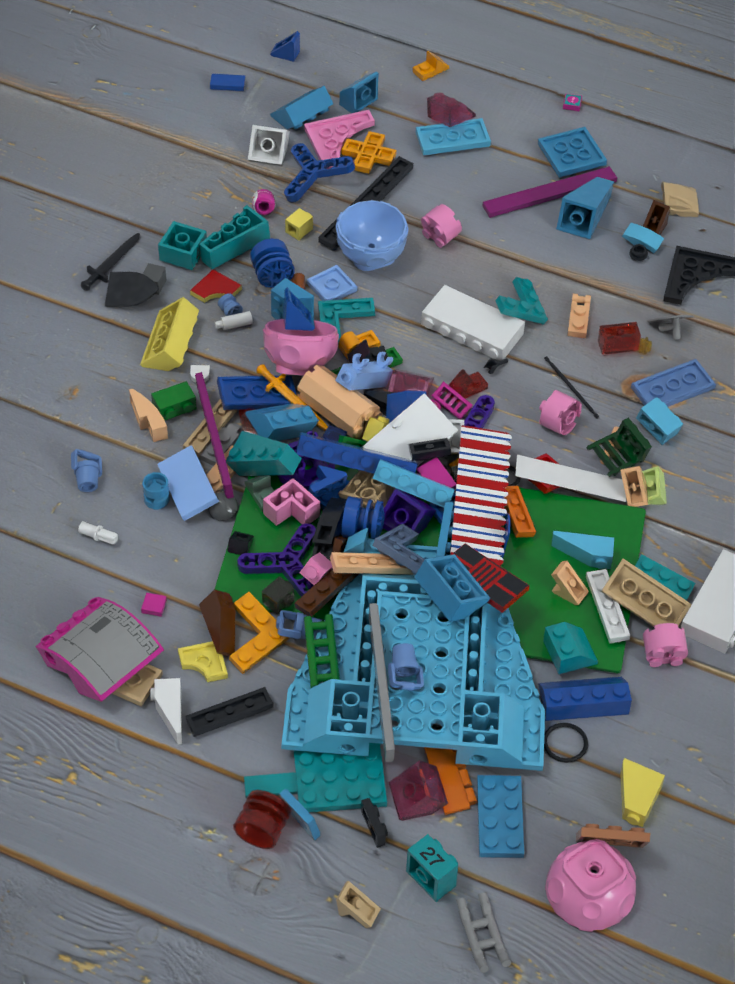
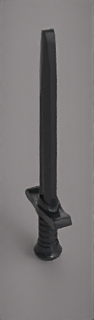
(99, 272)

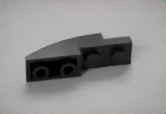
(329, 527)

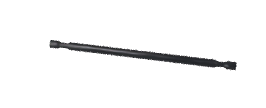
(571, 387)

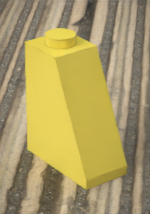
(638, 791)

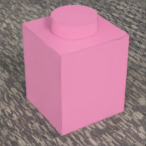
(316, 568)

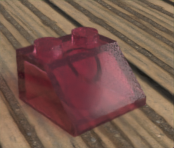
(448, 110)
(418, 791)

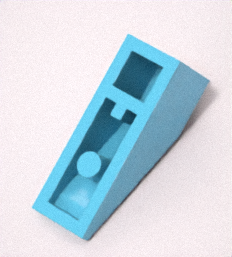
(588, 549)

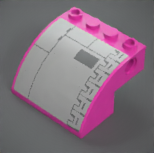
(99, 648)

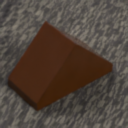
(657, 217)

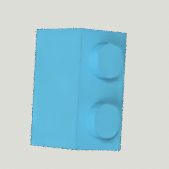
(659, 420)

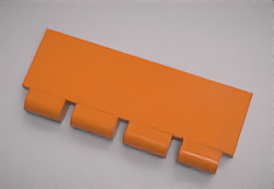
(453, 778)

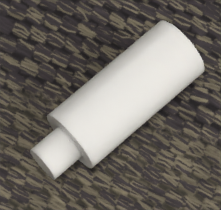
(234, 321)

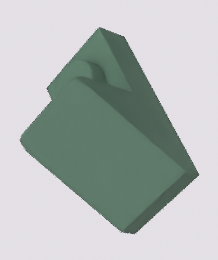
(259, 488)

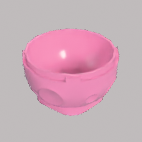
(299, 350)
(590, 898)

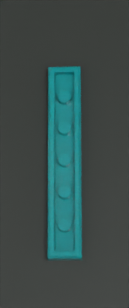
(271, 783)

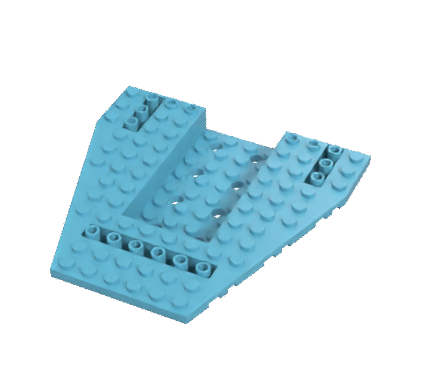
(489, 694)

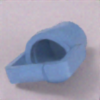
(86, 470)
(298, 629)
(405, 665)

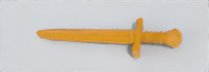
(285, 391)

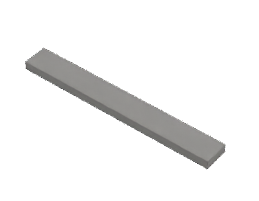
(381, 683)

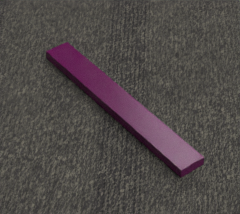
(543, 193)
(214, 436)

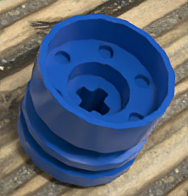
(271, 262)
(358, 518)

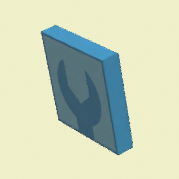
(300, 814)

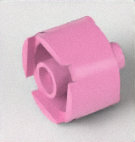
(440, 225)
(560, 412)
(665, 645)

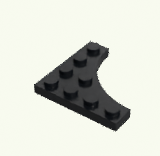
(693, 267)

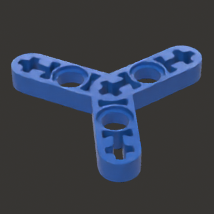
(312, 170)

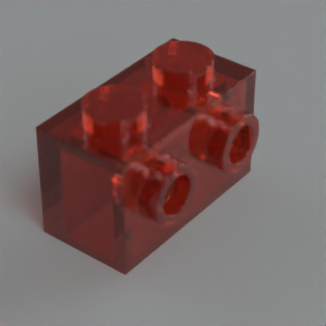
(619, 338)

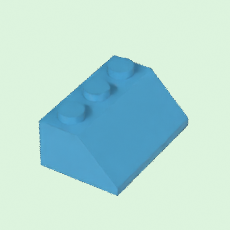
(303, 108)
(282, 421)
(451, 587)

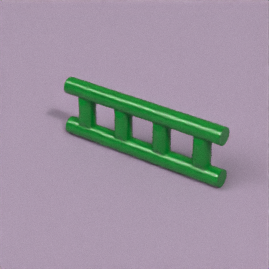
(312, 643)

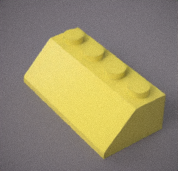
(170, 336)

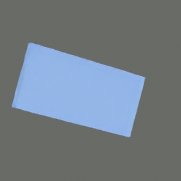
(188, 483)

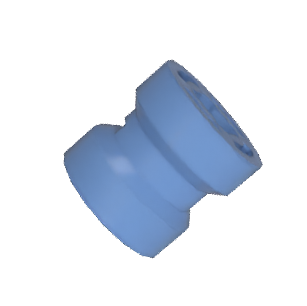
(229, 305)

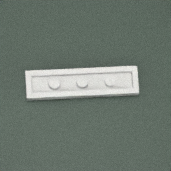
(608, 609)

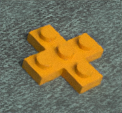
(369, 152)

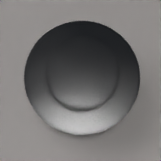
(638, 252)

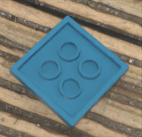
(572, 152)

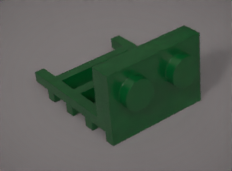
(630, 444)

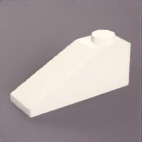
(168, 704)

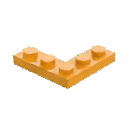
(264, 625)

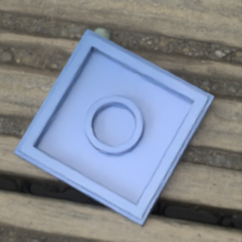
(332, 284)

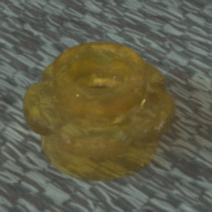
(645, 345)

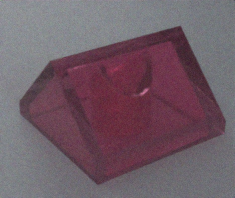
(409, 381)

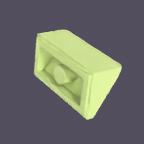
(655, 486)

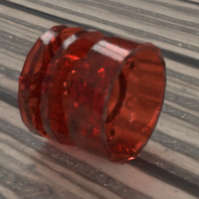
(262, 819)

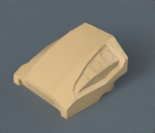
(681, 199)
(367, 488)

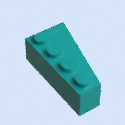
(234, 238)
(261, 456)

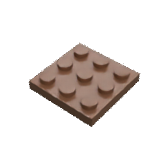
(614, 835)

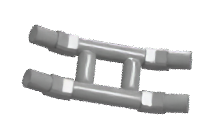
(487, 921)

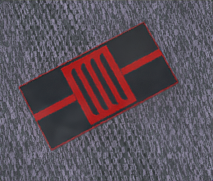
(496, 581)

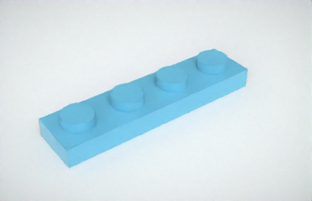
(413, 483)

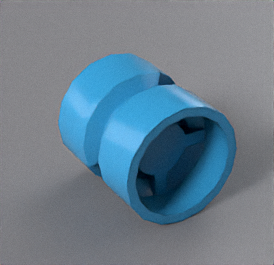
(156, 490)

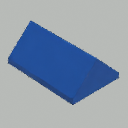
(295, 314)

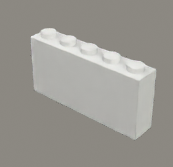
(472, 323)
(713, 610)

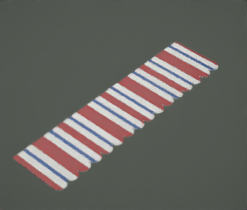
(481, 491)

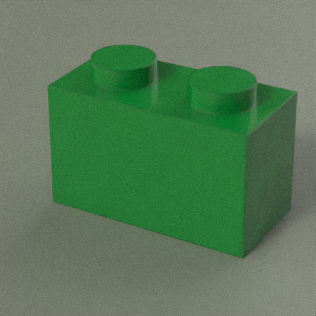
(174, 400)

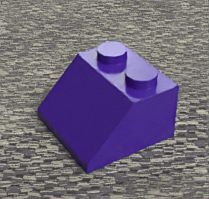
(407, 510)

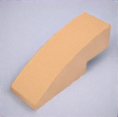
(148, 416)

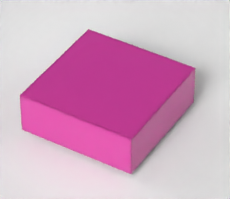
(154, 604)

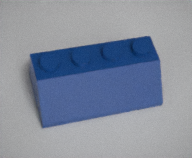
(585, 698)

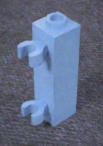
(365, 373)

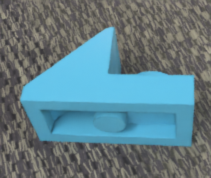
(360, 543)

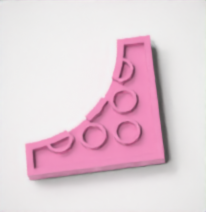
(330, 134)

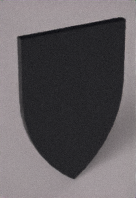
(129, 289)

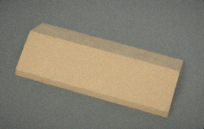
(645, 596)

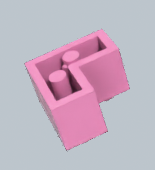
(291, 500)

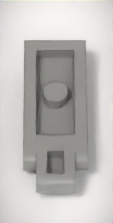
(228, 437)

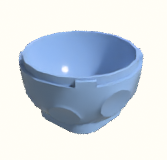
(371, 234)

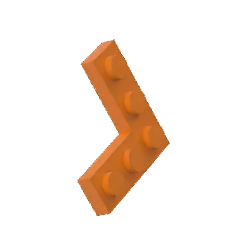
(519, 515)

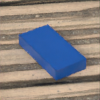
(227, 82)

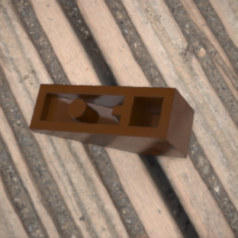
(220, 620)

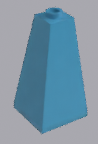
(584, 207)

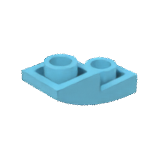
(640, 235)

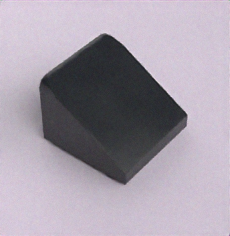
(240, 543)

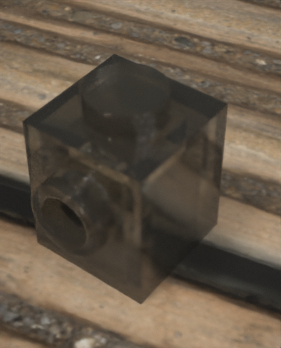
(278, 595)

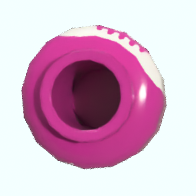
(263, 202)

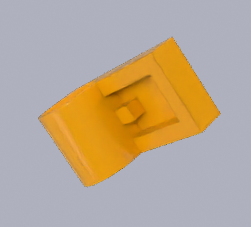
(349, 341)

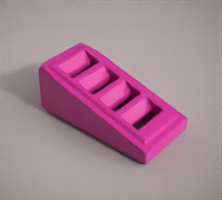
(445, 387)

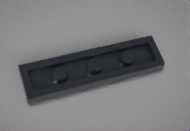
(229, 711)

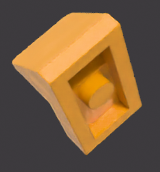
(430, 67)

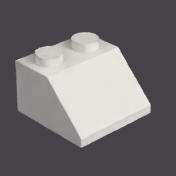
(268, 144)

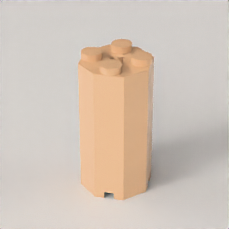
(336, 403)

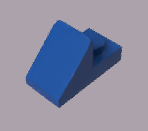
(328, 481)

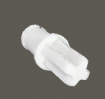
(98, 533)

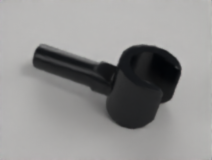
(492, 364)

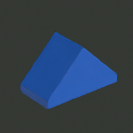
(287, 48)

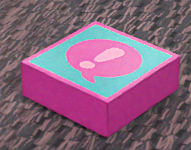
(572, 102)

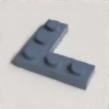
(394, 545)

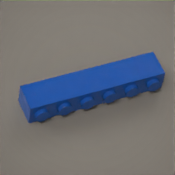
(347, 454)

